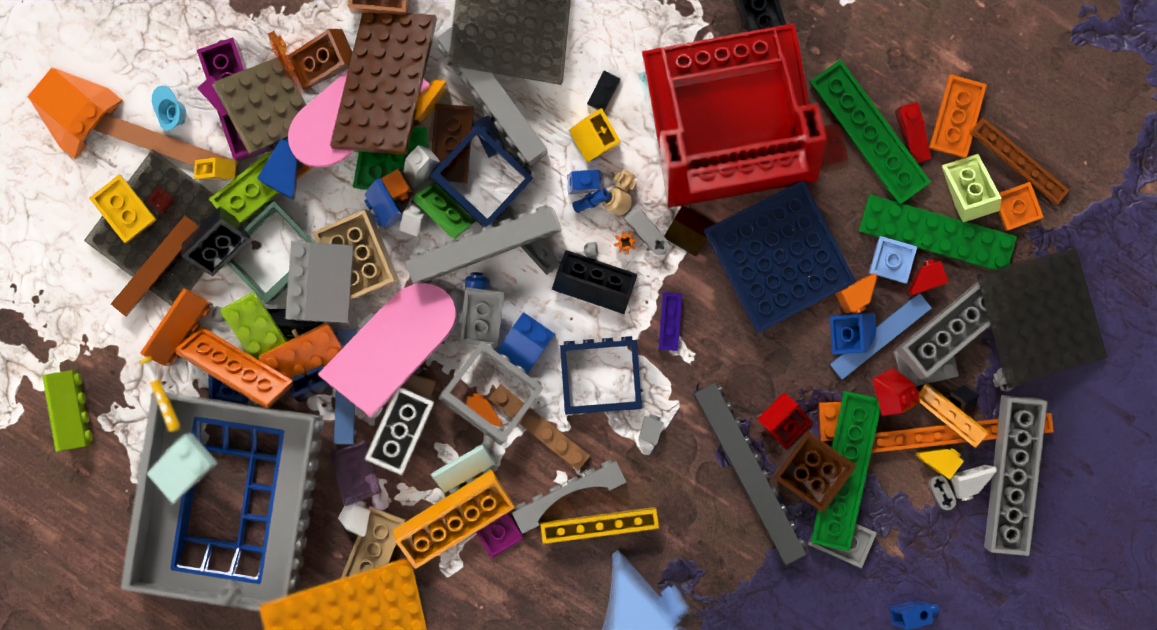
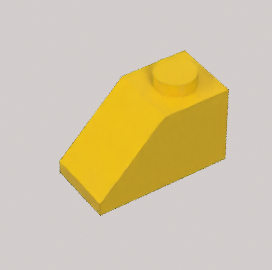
(214, 169)
(942, 461)

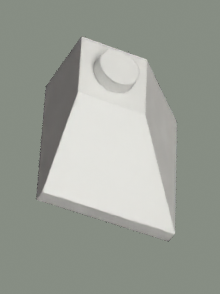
(971, 481)

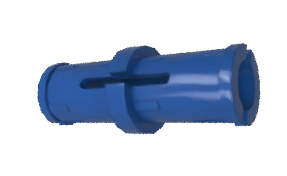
(591, 200)

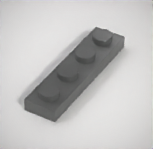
(536, 250)

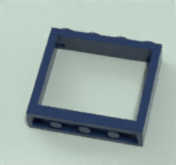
(510, 158)
(606, 343)

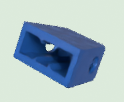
(585, 181)
(913, 614)

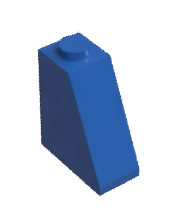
(281, 170)

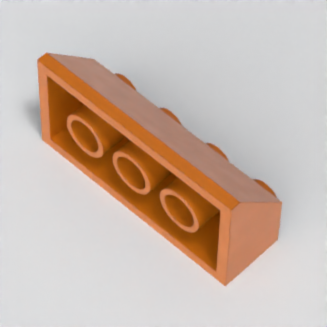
(176, 327)

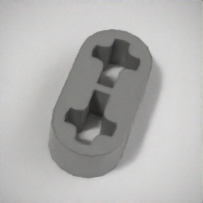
(946, 490)

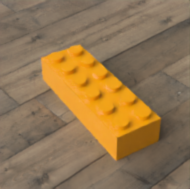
(453, 519)

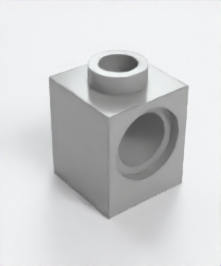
(651, 429)

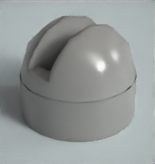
(591, 249)
(216, 315)

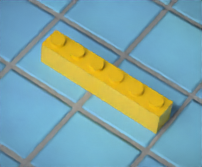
(599, 525)

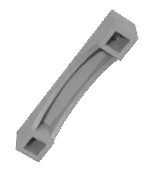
(528, 514)

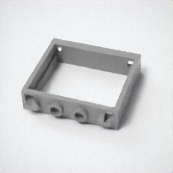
(474, 418)

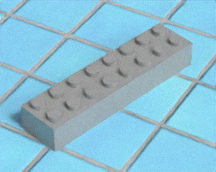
(500, 107)
(483, 245)
(1017, 475)

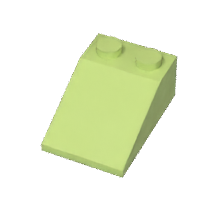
(971, 188)

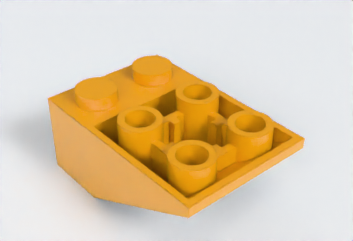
(428, 99)

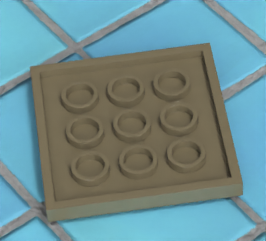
(261, 103)

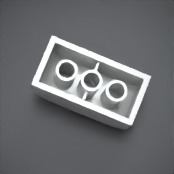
(399, 430)

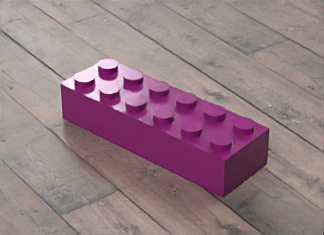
(223, 61)

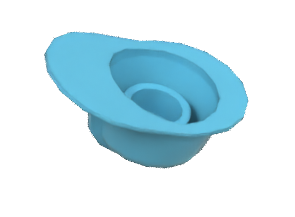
(167, 108)

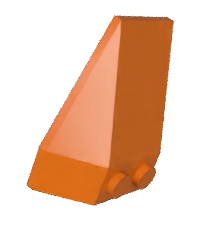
(71, 107)

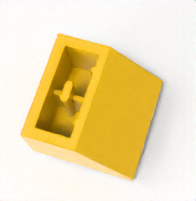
(594, 136)

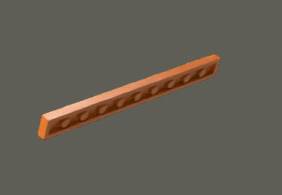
(935, 436)

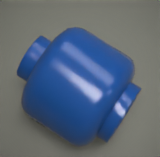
(478, 281)

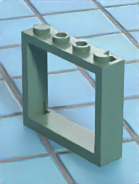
(254, 224)

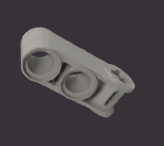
(645, 229)

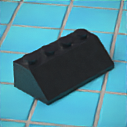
(594, 281)

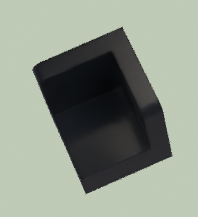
(964, 398)

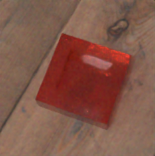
(160, 199)

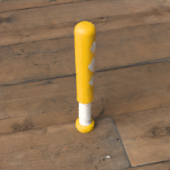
(160, 394)

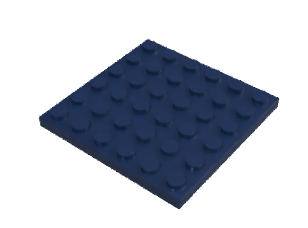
(779, 256)

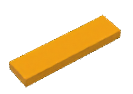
(952, 415)

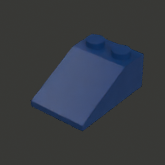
(382, 203)
(525, 342)

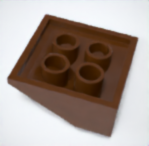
(815, 471)

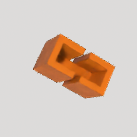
(397, 186)

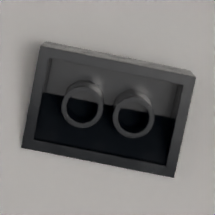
(215, 242)

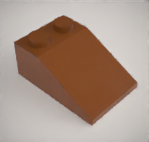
(322, 58)

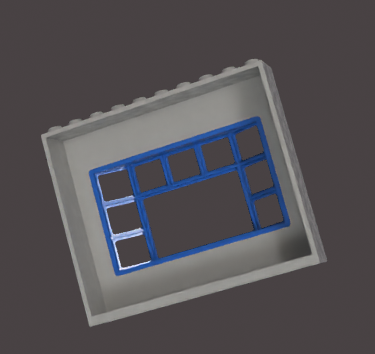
(161, 527)

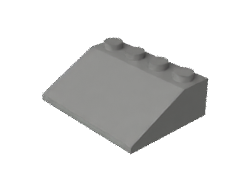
(319, 282)

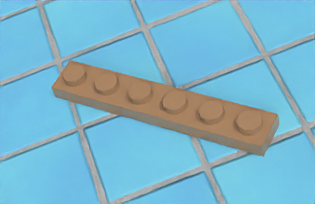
(540, 428)

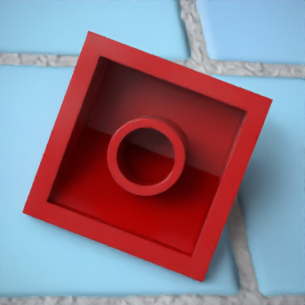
(895, 392)
(785, 420)

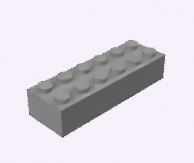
(946, 333)

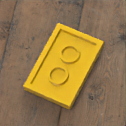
(122, 208)

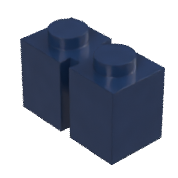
(304, 389)

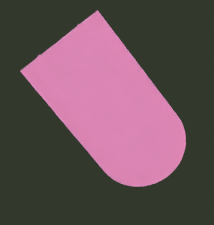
(314, 125)
(391, 346)

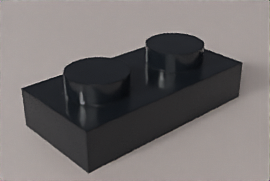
(603, 91)

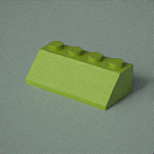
(67, 410)

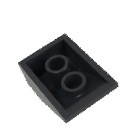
(760, 14)

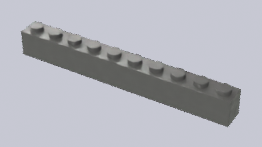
(750, 474)

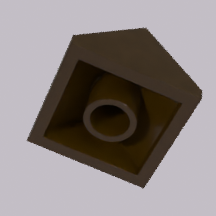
(687, 230)

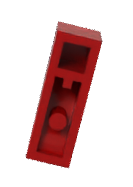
(914, 131)

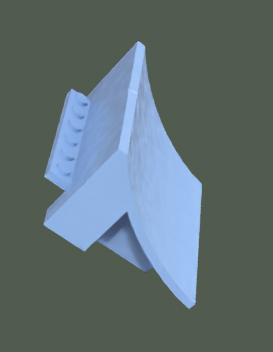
(636, 604)

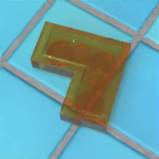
(278, 46)

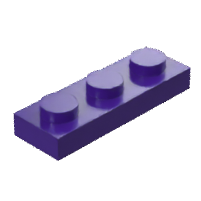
(670, 321)

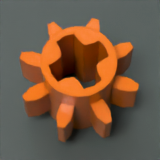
(623, 237)

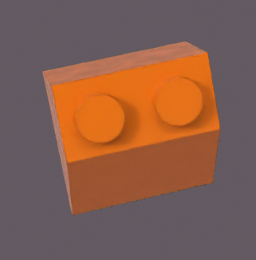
(857, 294)

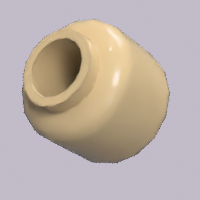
(618, 202)

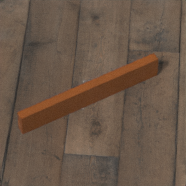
(1019, 161)
(154, 267)

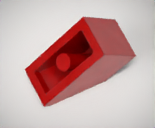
(928, 277)

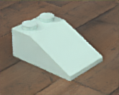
(181, 467)

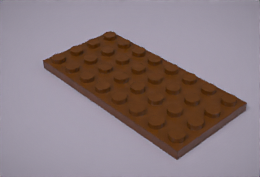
(384, 83)

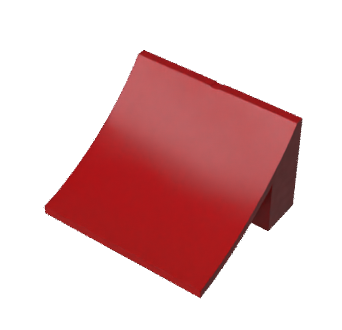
(733, 115)

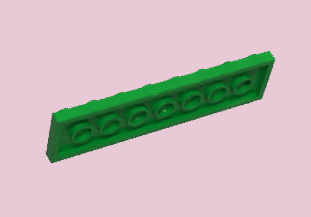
(869, 132)
(937, 233)
(853, 440)

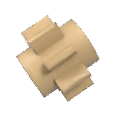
(624, 180)

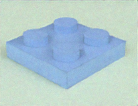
(893, 259)

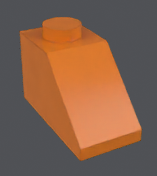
(483, 408)

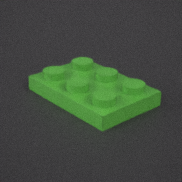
(444, 210)

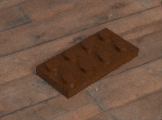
(450, 127)

